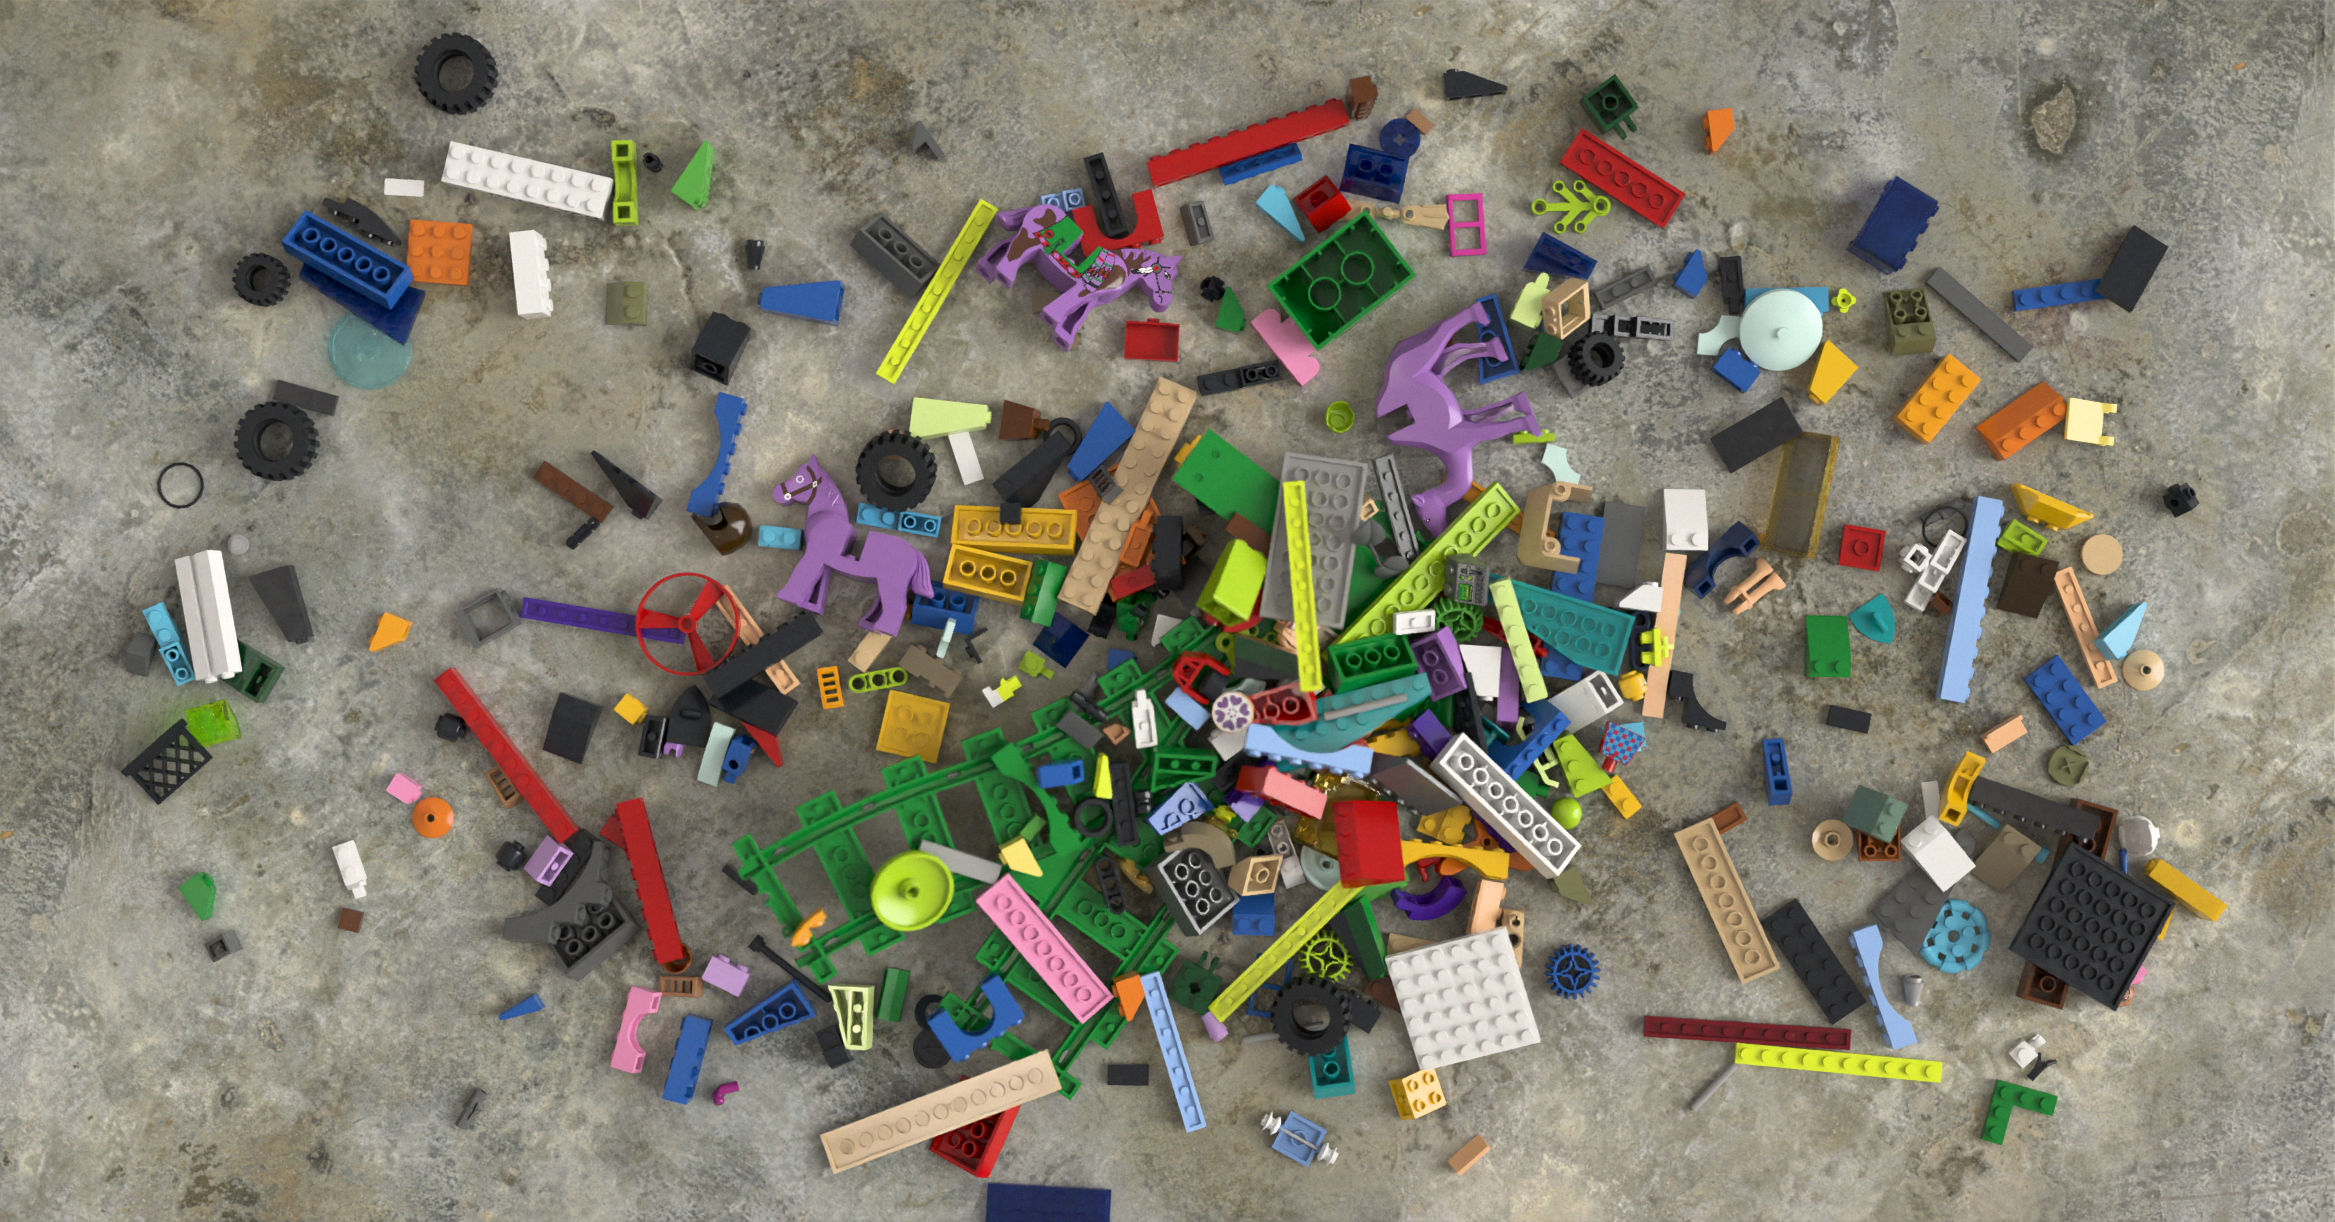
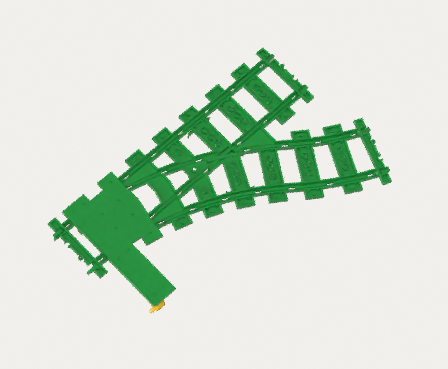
(1226, 484)

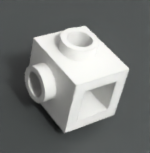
(1921, 558)

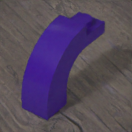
(1432, 904)

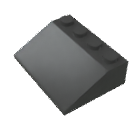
(1410, 785)
(1191, 888)
(602, 933)

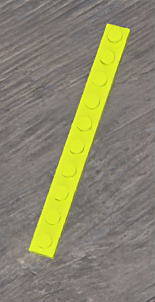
(937, 291)
(1302, 586)
(1281, 950)
(1838, 1062)

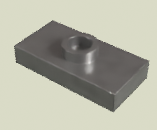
(1567, 379)

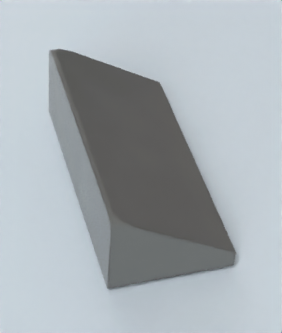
(1196, 223)
(1079, 729)

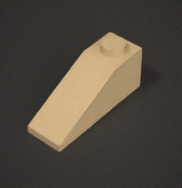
(869, 650)

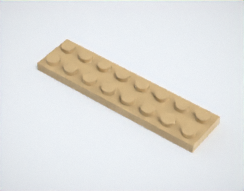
(1726, 900)

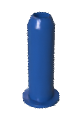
(2123, 860)

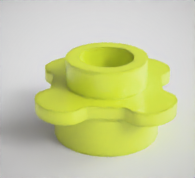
(1849, 300)
(1224, 813)

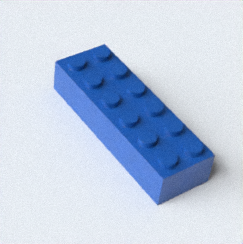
(347, 259)

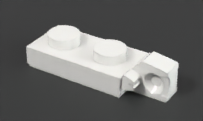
(1143, 720)
(351, 868)

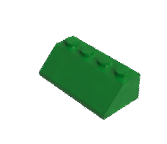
(1370, 662)

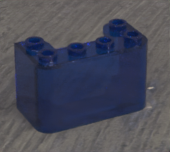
(1893, 226)

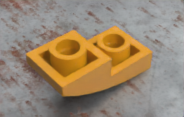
(803, 933)

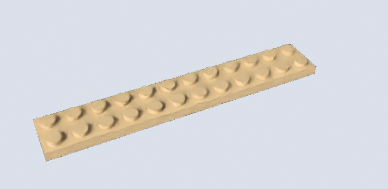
(1137, 476)
(940, 1111)

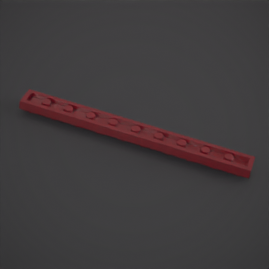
(1747, 1032)

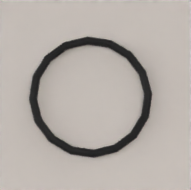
(178, 464)
(1938, 509)

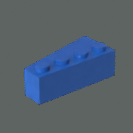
(1491, 368)
(777, 1010)
(688, 1059)

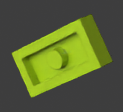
(1523, 437)

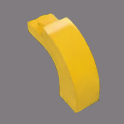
(1957, 788)

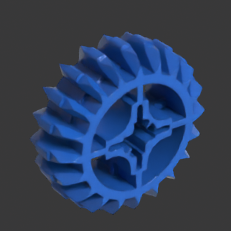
(1590, 970)

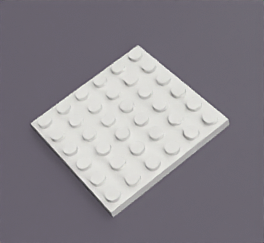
(1462, 998)

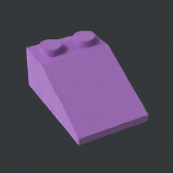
(1441, 660)

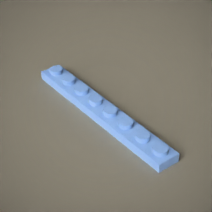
(1172, 1051)

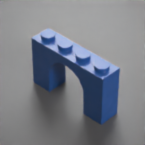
(1547, 727)
(961, 1042)

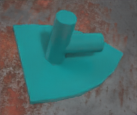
(1875, 620)
(1493, 732)

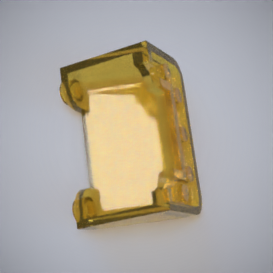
(1320, 834)

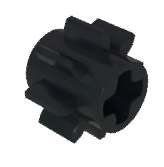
(1212, 288)

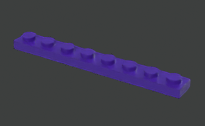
(595, 620)

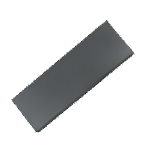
(1624, 287)

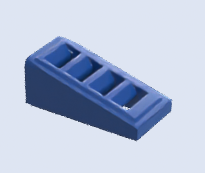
(527, 1006)

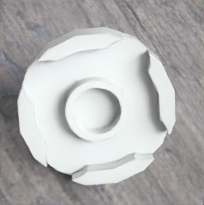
(2138, 836)

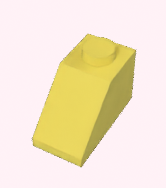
(1019, 856)

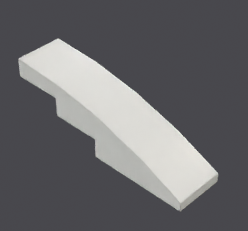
(1940, 565)

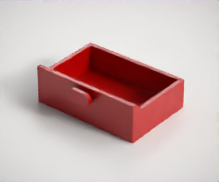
(1151, 341)

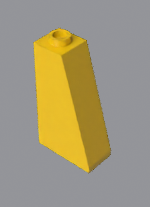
(2184, 890)

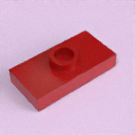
(1132, 582)

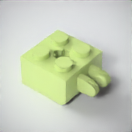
(1527, 308)

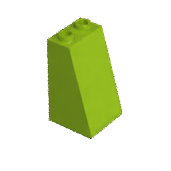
(1234, 583)

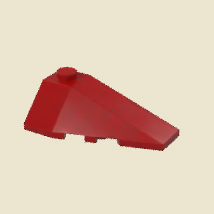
(1284, 706)

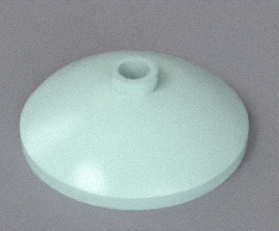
(1314, 870)

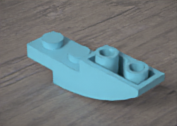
(171, 642)

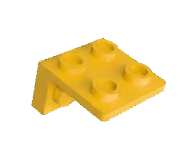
(1417, 1094)

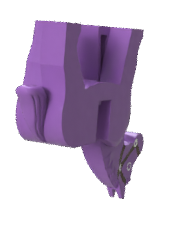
(829, 542)

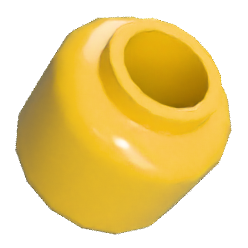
(1633, 685)

